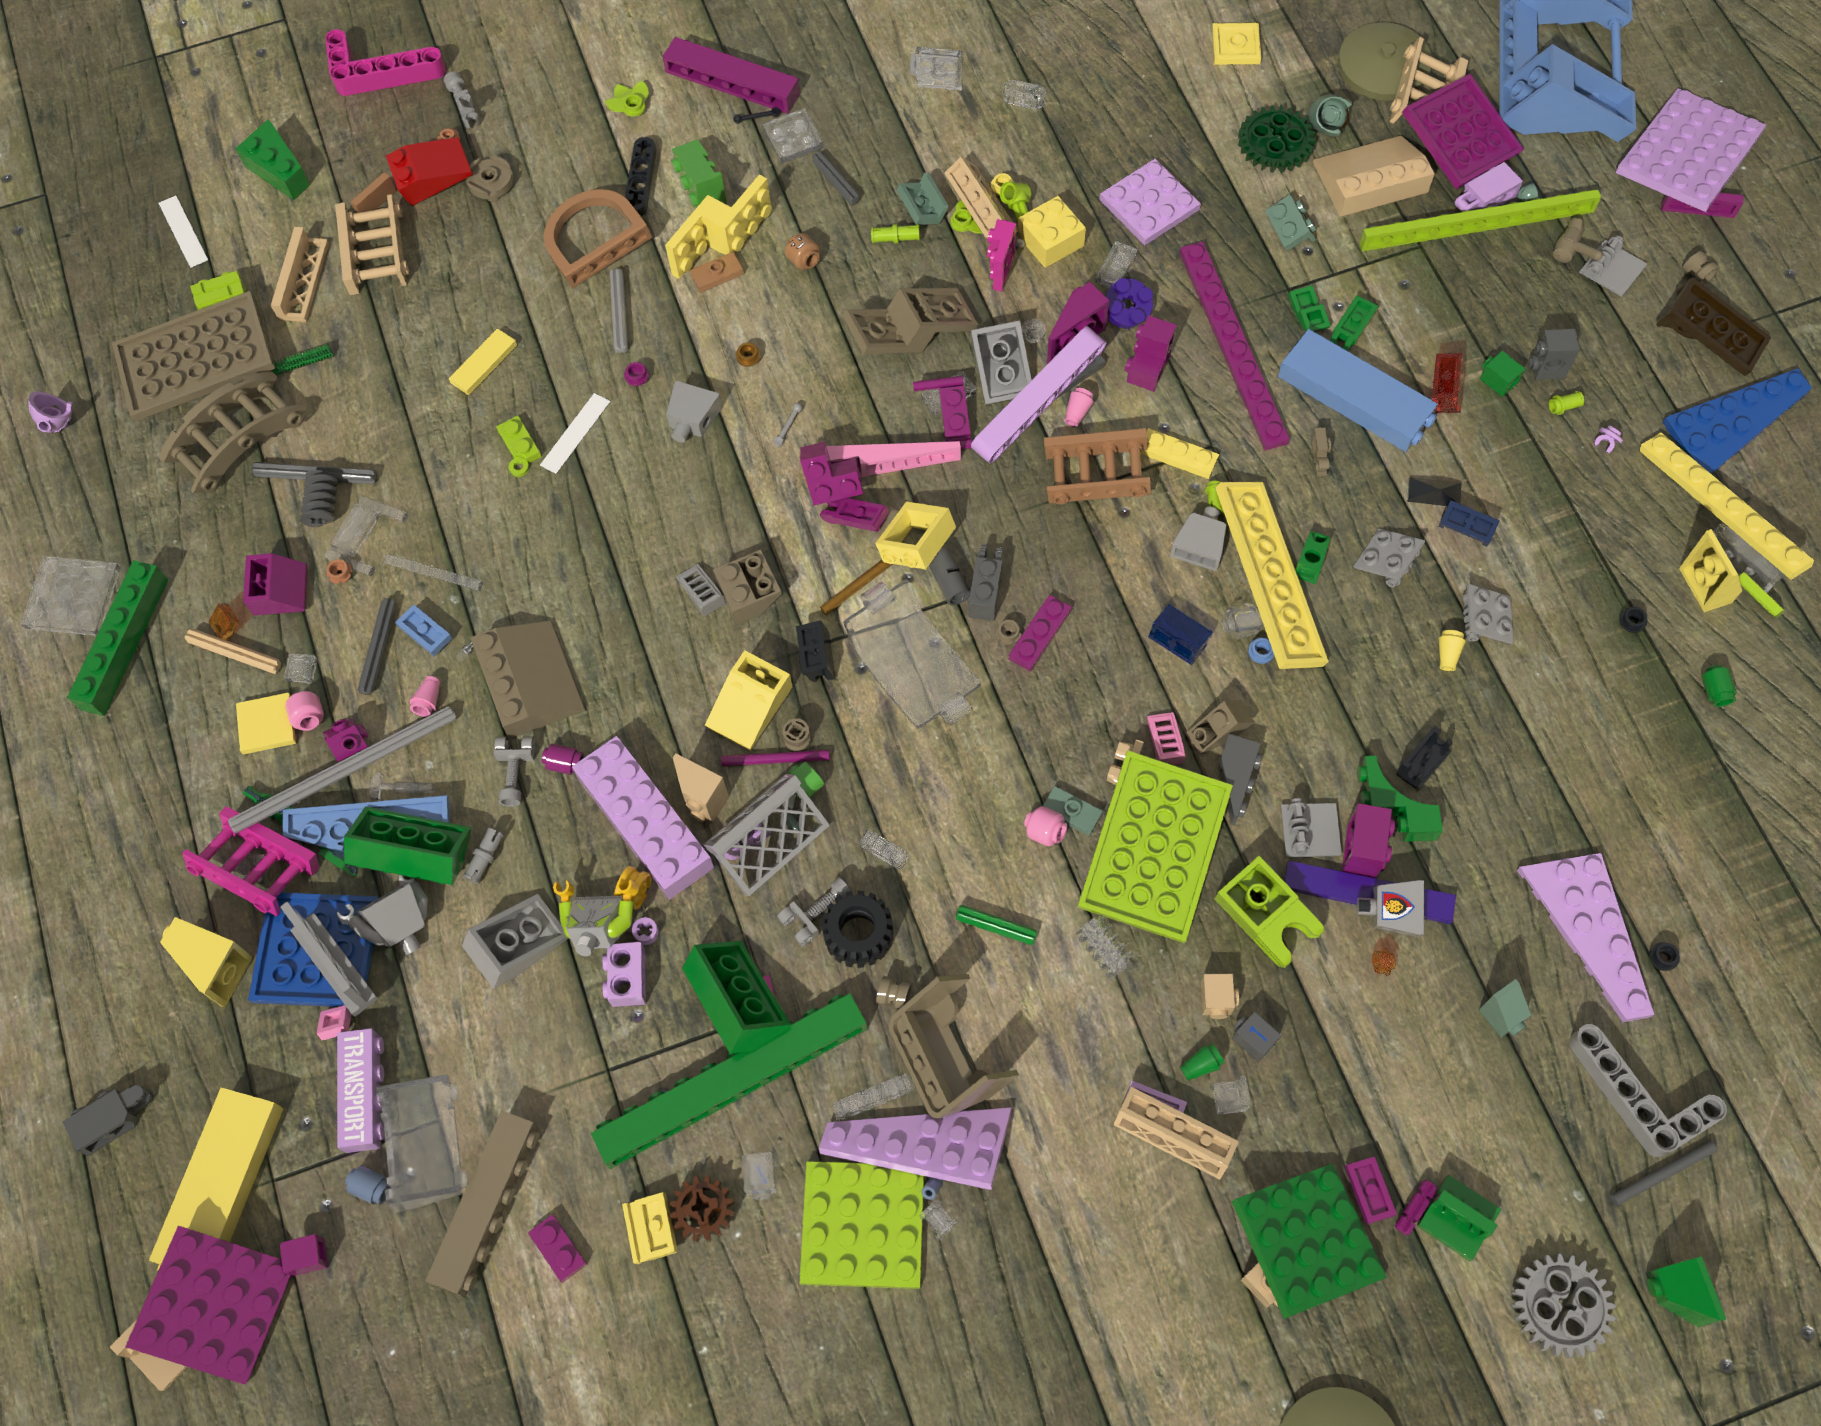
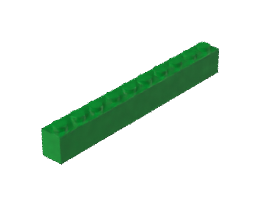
(727, 1082)

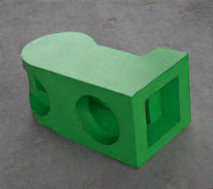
(1312, 557)

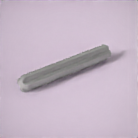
(618, 311)

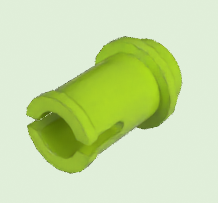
(1559, 404)
(1213, 499)

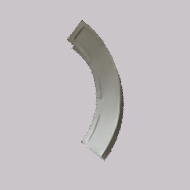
(214, 408)

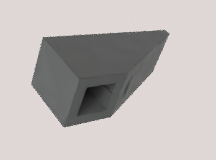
(1235, 768)

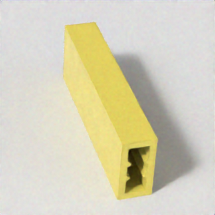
(221, 1168)

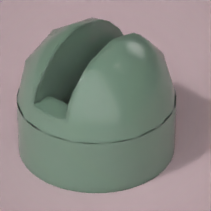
(1528, 193)

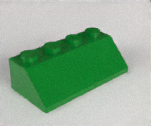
(406, 845)
(734, 995)

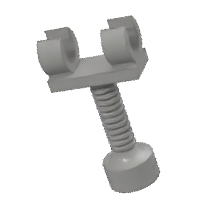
(455, 83)
(510, 796)
(790, 913)

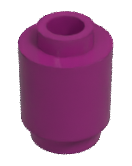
(561, 758)

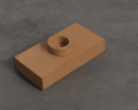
(716, 272)

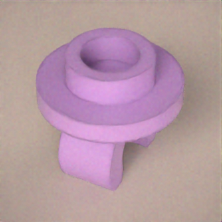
(1611, 435)

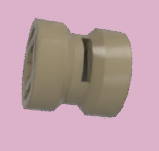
(1700, 267)
(797, 741)
(891, 992)

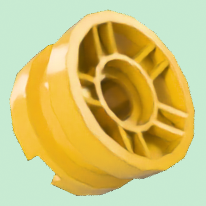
(643, 881)

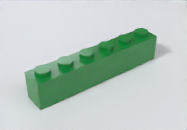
(118, 638)

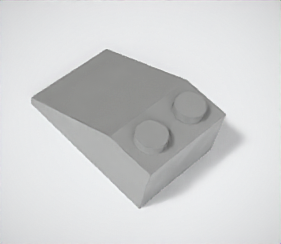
(1001, 361)
(513, 940)

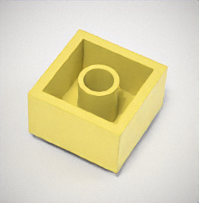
(1051, 231)

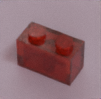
(1448, 382)

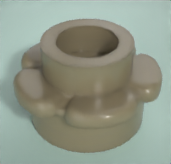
(1005, 626)

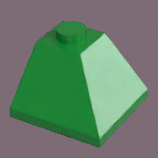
(1687, 1292)

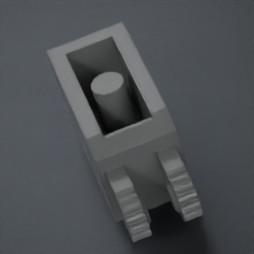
(985, 585)
(106, 1118)

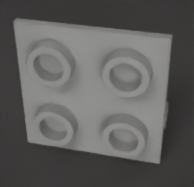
(1616, 268)
(1389, 555)
(1487, 615)
(1310, 829)

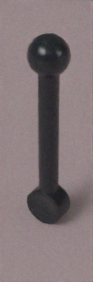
(775, 112)

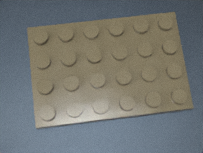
(192, 355)

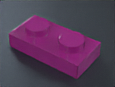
(1370, 1190)
(557, 1248)

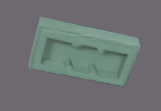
(1076, 812)

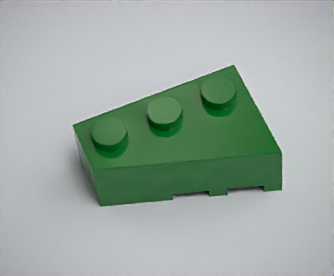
(273, 161)

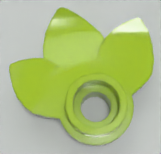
(629, 100)
(963, 220)

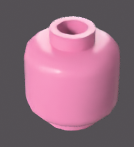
(304, 710)
(1045, 826)

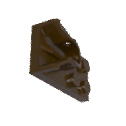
(1716, 326)

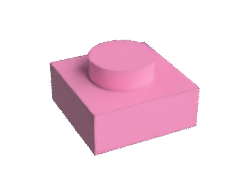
(333, 1022)

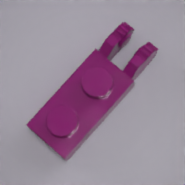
(855, 514)

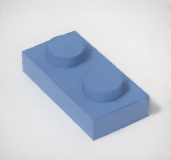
(423, 630)

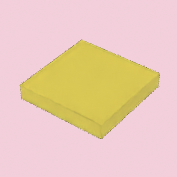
(1236, 43)
(264, 724)

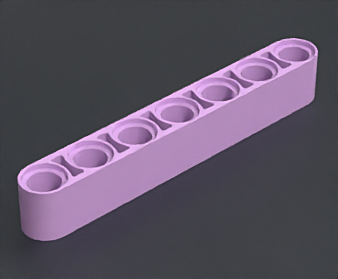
(1038, 395)

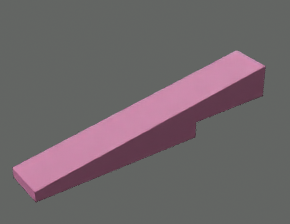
(887, 458)

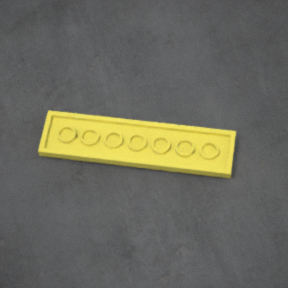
(1271, 575)

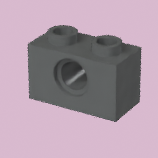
(1554, 354)

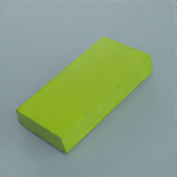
(1760, 595)

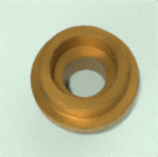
(747, 349)

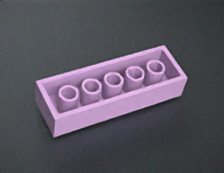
(643, 817)

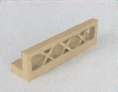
(976, 195)
(291, 275)
(1176, 1133)

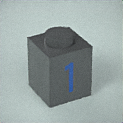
(1255, 1036)

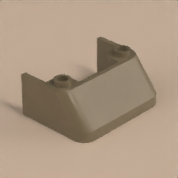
(934, 1055)

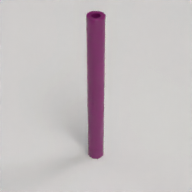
(772, 758)

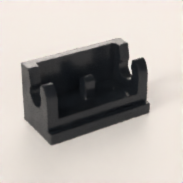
(815, 651)
(1425, 759)

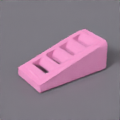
(1174, 757)

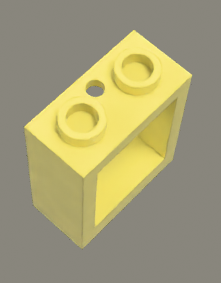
(933, 519)

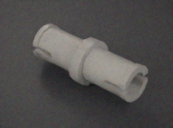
(483, 856)

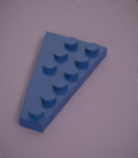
(1729, 423)

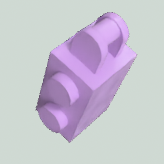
(1490, 189)

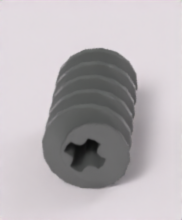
(318, 498)

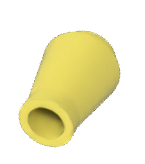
(1450, 649)

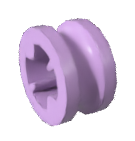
(646, 922)

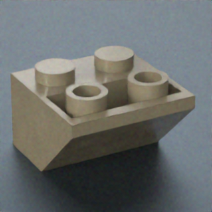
(747, 586)

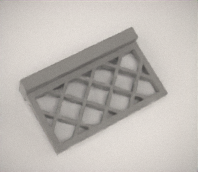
(753, 815)
(331, 960)

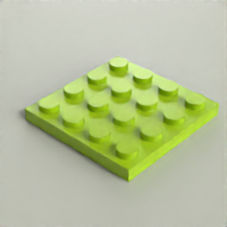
(861, 1226)

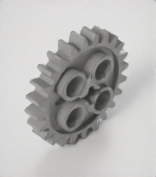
(1589, 1320)

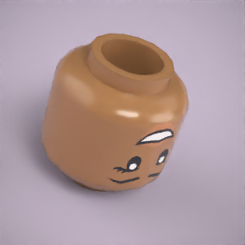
(802, 251)

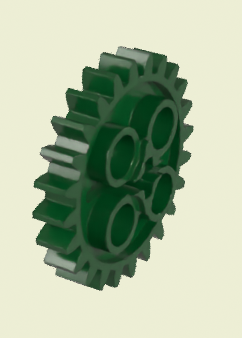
(1276, 139)

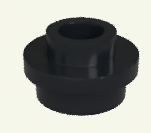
(1636, 614)
(1670, 951)

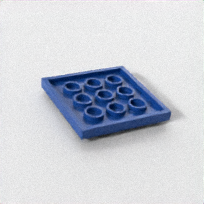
(283, 967)

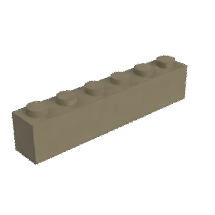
(483, 1204)

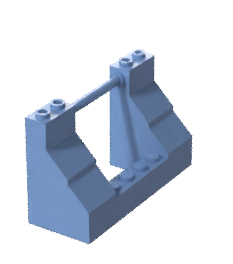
(1555, 88)

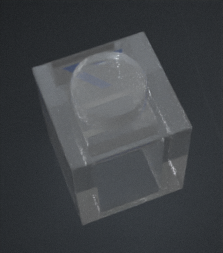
(759, 1175)

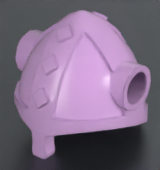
(47, 417)

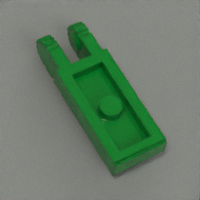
(1354, 322)

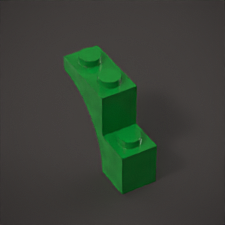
(1414, 819)

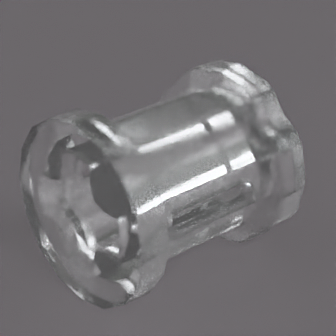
(938, 1219)

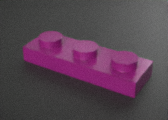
(1723, 206)
(1040, 633)

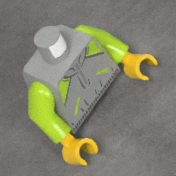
(595, 920)

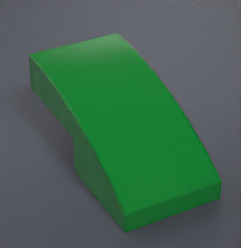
(1308, 310)

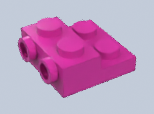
(1001, 251)

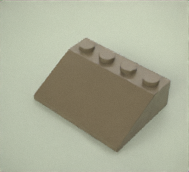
(527, 676)

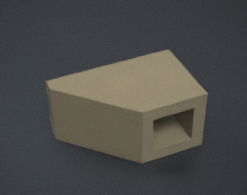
(1214, 728)

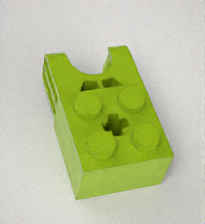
(1277, 909)

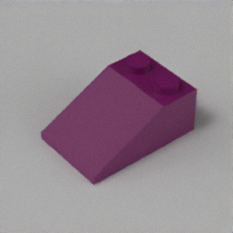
(1084, 308)

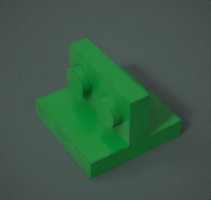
(1459, 1218)

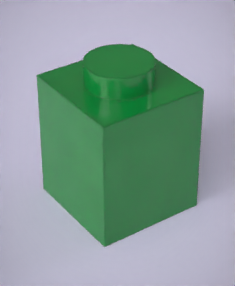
(1502, 373)

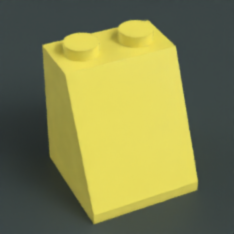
(207, 959)

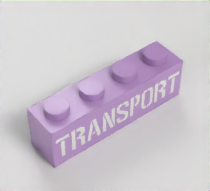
(357, 1078)

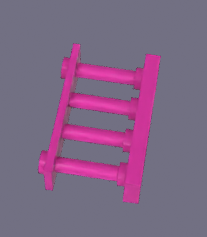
(255, 836)

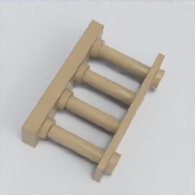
(1405, 90)
(348, 238)

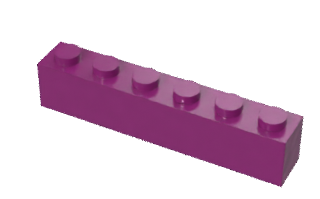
(731, 75)

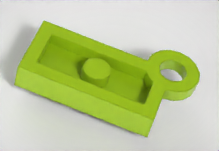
(519, 445)

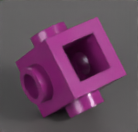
(346, 738)

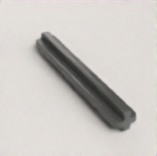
(377, 647)

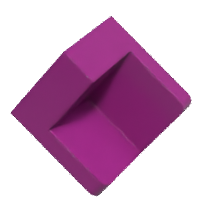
(303, 1255)

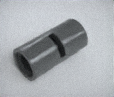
(949, 577)

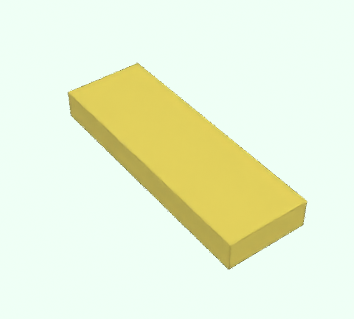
(483, 361)

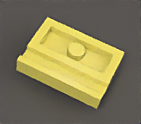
(650, 1228)

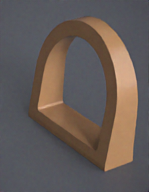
(606, 253)

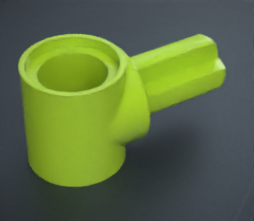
(1016, 196)

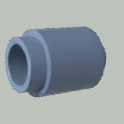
(367, 1185)

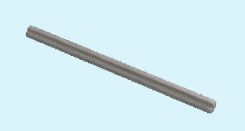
(341, 770)

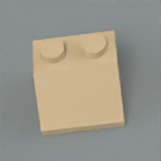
(701, 789)

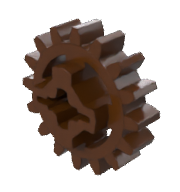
(715, 1205)

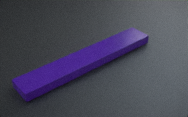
(1348, 887)

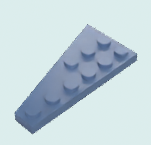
(328, 824)

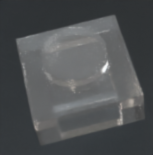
(300, 668)

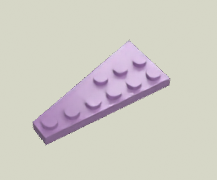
(1590, 920)
(949, 1148)

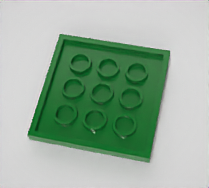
(1308, 1240)

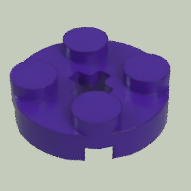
(1140, 296)

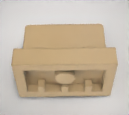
(157, 1370)

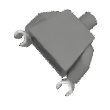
(391, 917)

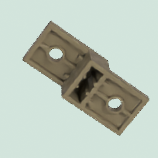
(910, 320)

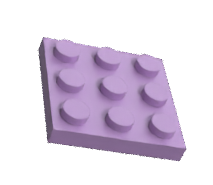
(1149, 201)

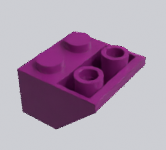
(274, 584)

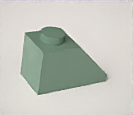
(1507, 1010)

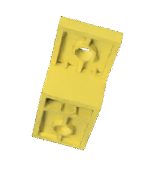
(718, 226)

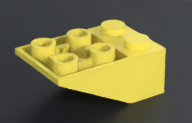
(748, 700)

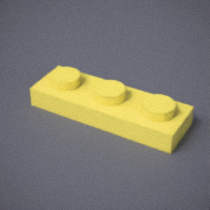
(1180, 454)

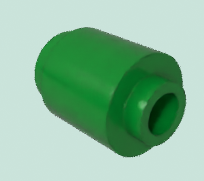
(1719, 685)

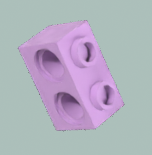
(631, 973)

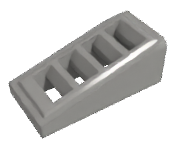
(711, 603)

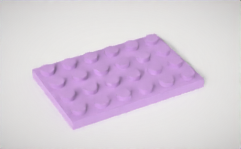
(1691, 149)

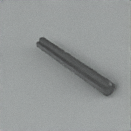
(297, 471)

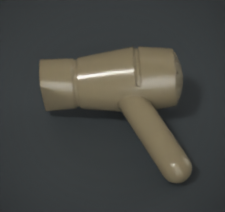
(1570, 243)

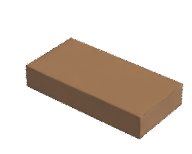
(374, 194)

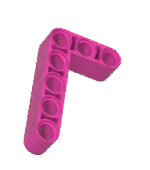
(379, 72)

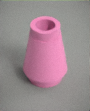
(1078, 406)
(426, 696)

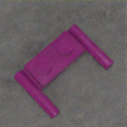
(952, 407)

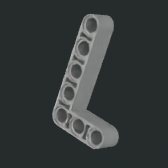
(1639, 1098)

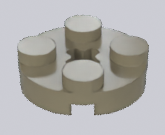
(492, 188)

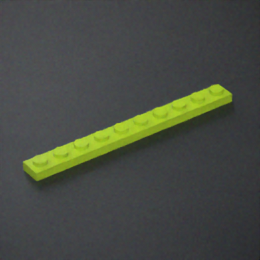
(1479, 220)

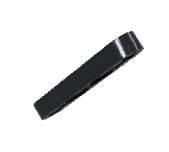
(644, 176)

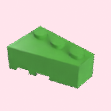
(697, 173)

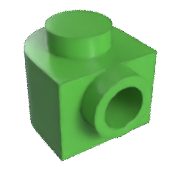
(808, 777)

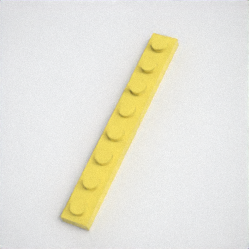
(1727, 506)

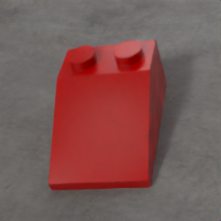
(428, 168)

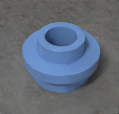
(1263, 644)

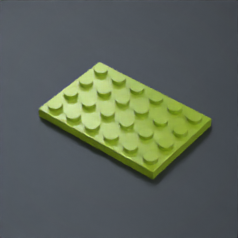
(1155, 846)

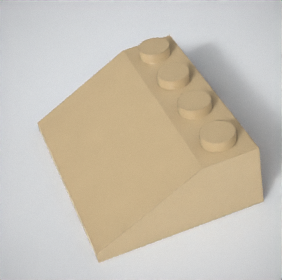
(1374, 175)

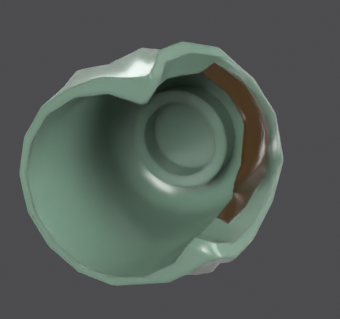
(1329, 114)

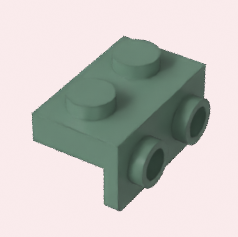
(923, 200)
(1290, 223)

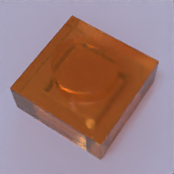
(223, 621)

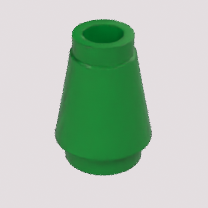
(1202, 1062)

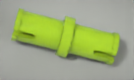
(895, 233)

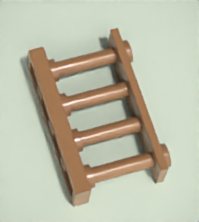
(1096, 444)

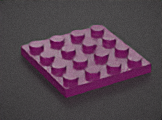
(1462, 130)
(210, 1305)

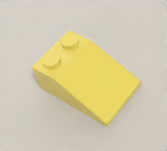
(1711, 574)

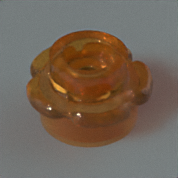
(1383, 961)

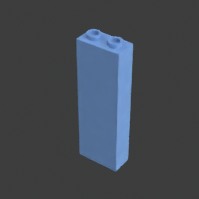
(1358, 390)

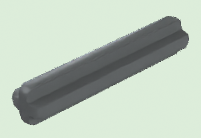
(836, 178)

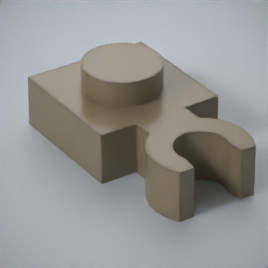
(1320, 447)

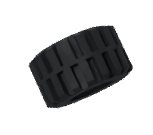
(857, 907)

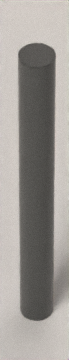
(1663, 1173)

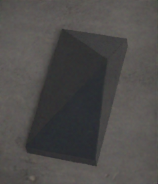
(1433, 491)

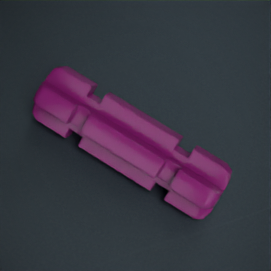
(1416, 1207)

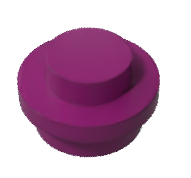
(636, 374)

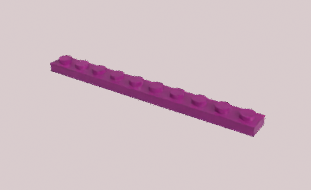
(1234, 346)

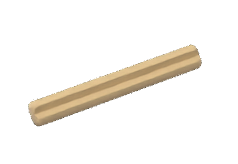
(233, 651)

